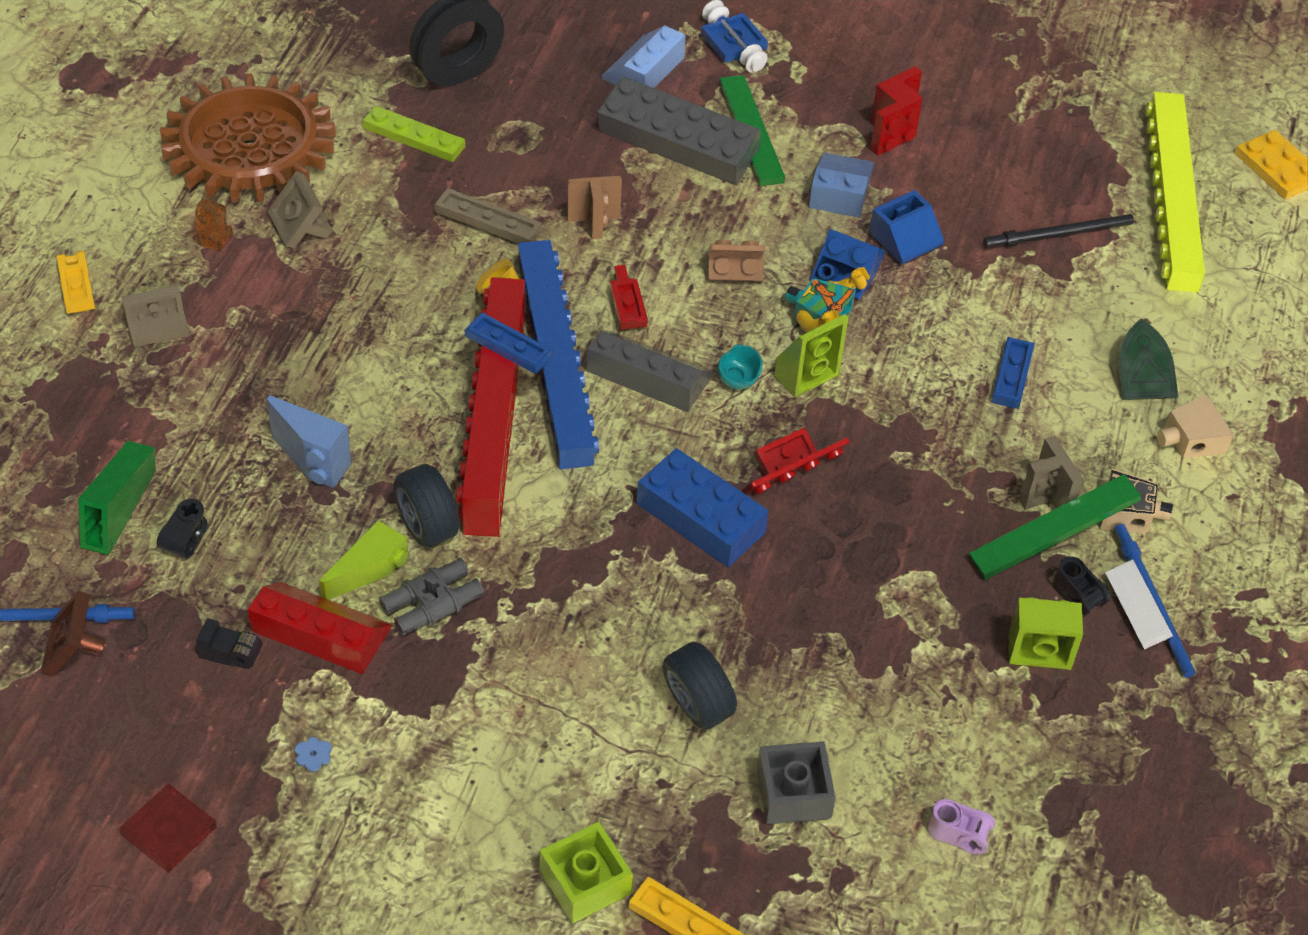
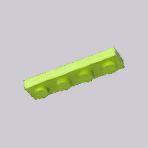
(414, 133)

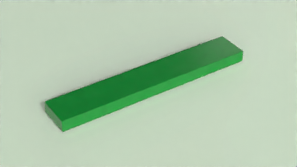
(744, 109)
(1054, 526)

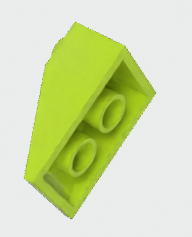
(812, 357)

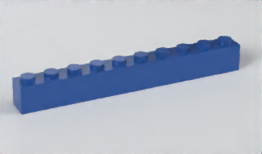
(560, 375)

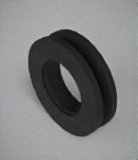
(469, 60)

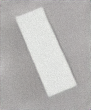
(1138, 604)

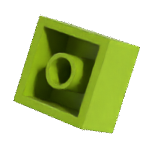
(1045, 633)
(585, 872)

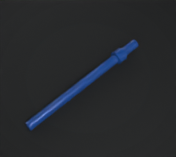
(1131, 550)
(100, 613)

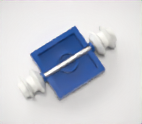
(734, 36)

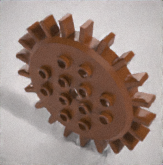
(275, 120)

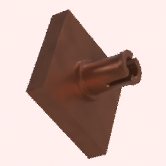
(68, 636)

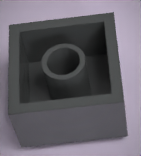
(795, 782)

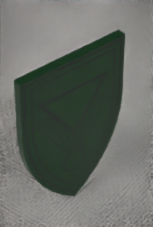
(1146, 365)

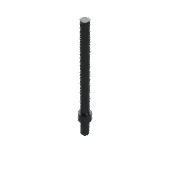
(1012, 238)

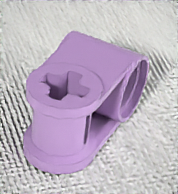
(961, 826)

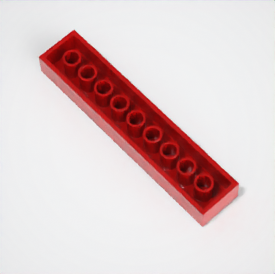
(492, 418)

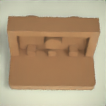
(594, 201)
(735, 262)

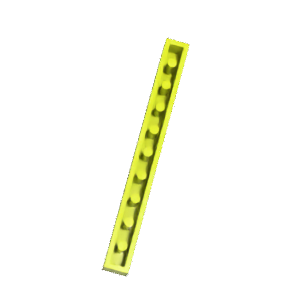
(1175, 193)

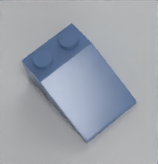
(841, 184)
(311, 441)

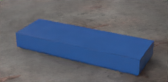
(508, 343)
(1013, 373)

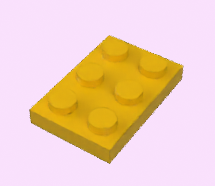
(1276, 163)

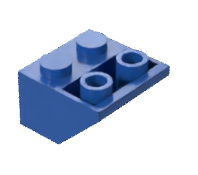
(906, 227)
(843, 255)

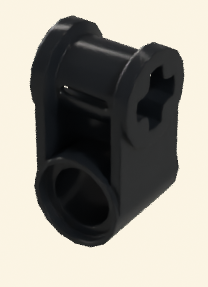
(183, 529)
(1079, 584)

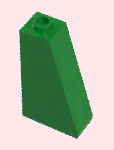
(114, 496)

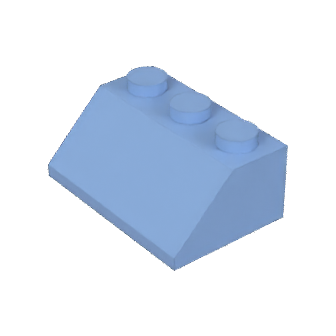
(649, 58)

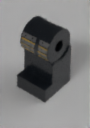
(227, 645)

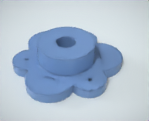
(313, 754)

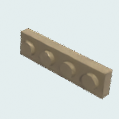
(487, 217)

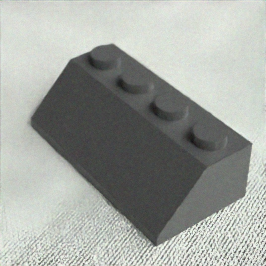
(646, 370)

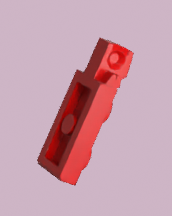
(627, 300)

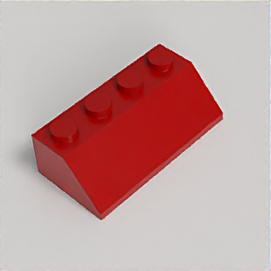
(317, 626)

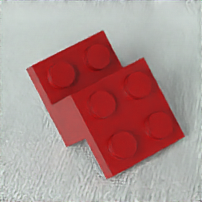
(896, 110)

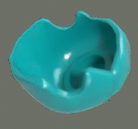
(740, 367)

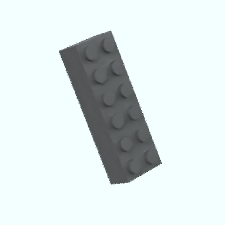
(679, 130)

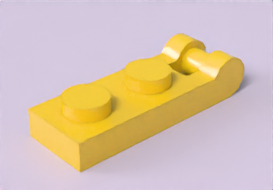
(75, 282)

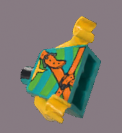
(825, 299)

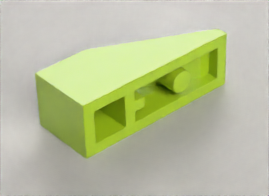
(366, 561)

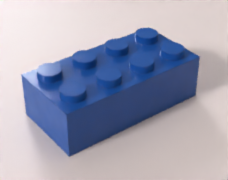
(702, 507)

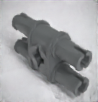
(431, 596)

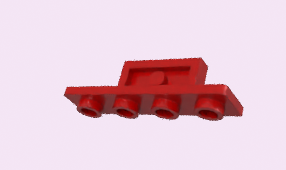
(788, 455)

